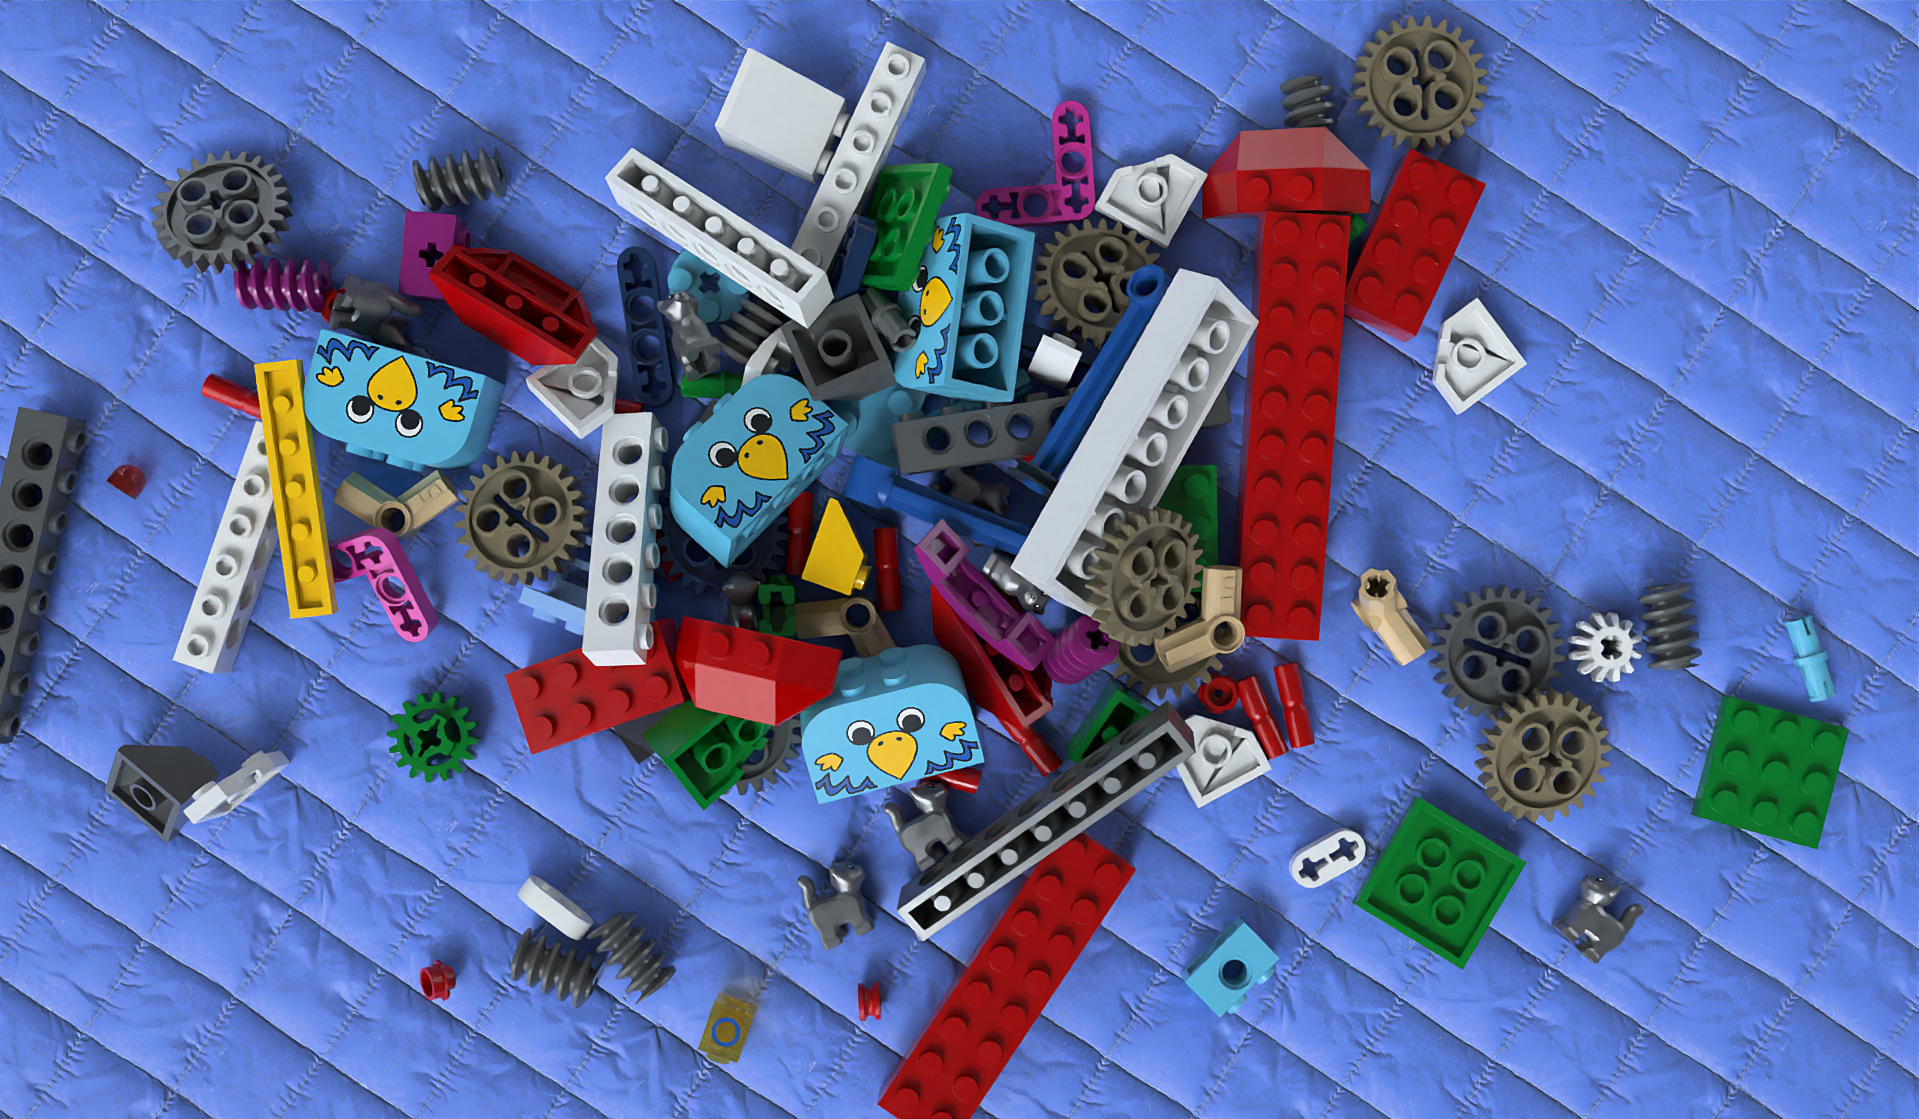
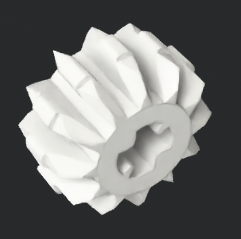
(1619, 647)

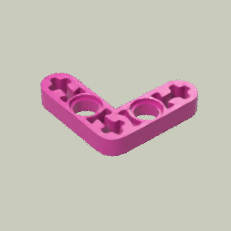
(1056, 193)
(378, 568)

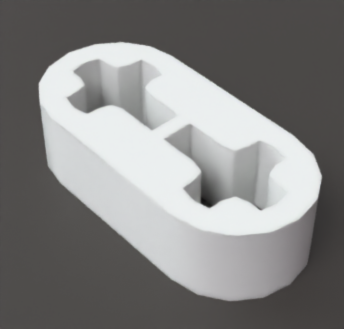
(1332, 866)
(555, 907)

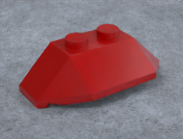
(1286, 173)
(515, 304)
(753, 671)
(991, 677)

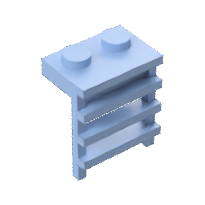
(565, 598)

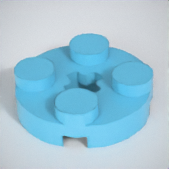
(712, 307)

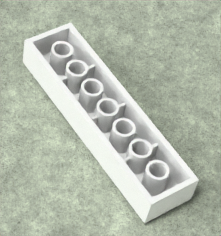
(1138, 433)

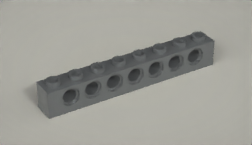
(916, 457)
(18, 511)
(1046, 820)

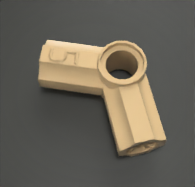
(418, 503)
(1218, 604)
(1385, 612)
(830, 618)

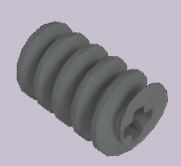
(1307, 103)
(460, 180)
(750, 329)
(1670, 626)
(633, 954)
(555, 969)

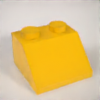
(837, 554)

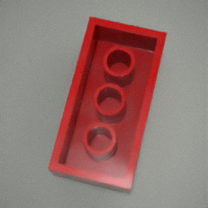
(1409, 245)
(574, 698)

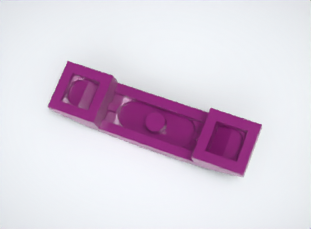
(978, 602)

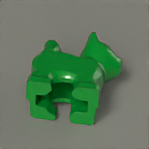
(777, 606)

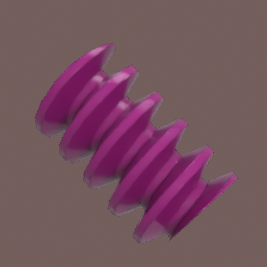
(281, 287)
(1079, 652)

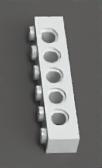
(860, 154)
(720, 238)
(621, 441)
(233, 567)

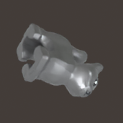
(368, 311)
(690, 337)
(975, 491)
(998, 573)
(741, 603)
(932, 826)
(835, 909)
(1587, 916)

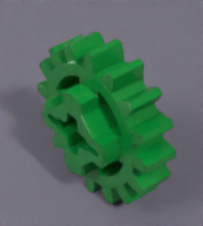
(418, 730)

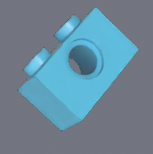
(1233, 943)

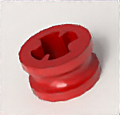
(869, 1001)

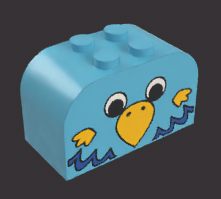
(967, 310)
(399, 404)
(751, 462)
(889, 723)

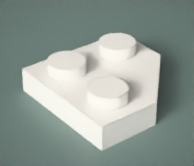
(1152, 196)
(1472, 357)
(580, 392)
(1222, 760)
(221, 798)

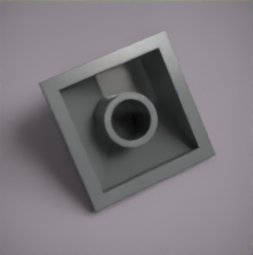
(840, 353)
(158, 784)

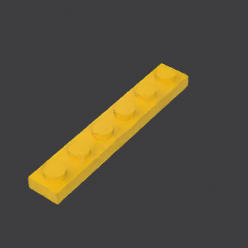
(296, 489)

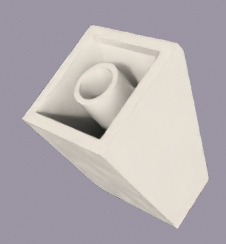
(782, 117)

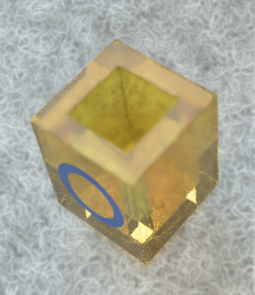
(727, 1029)

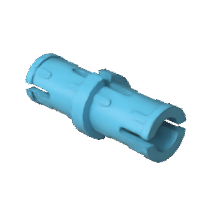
(1810, 658)

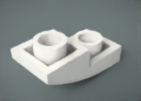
(768, 357)
(1054, 361)

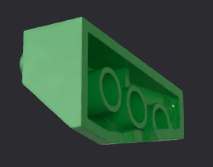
(705, 748)

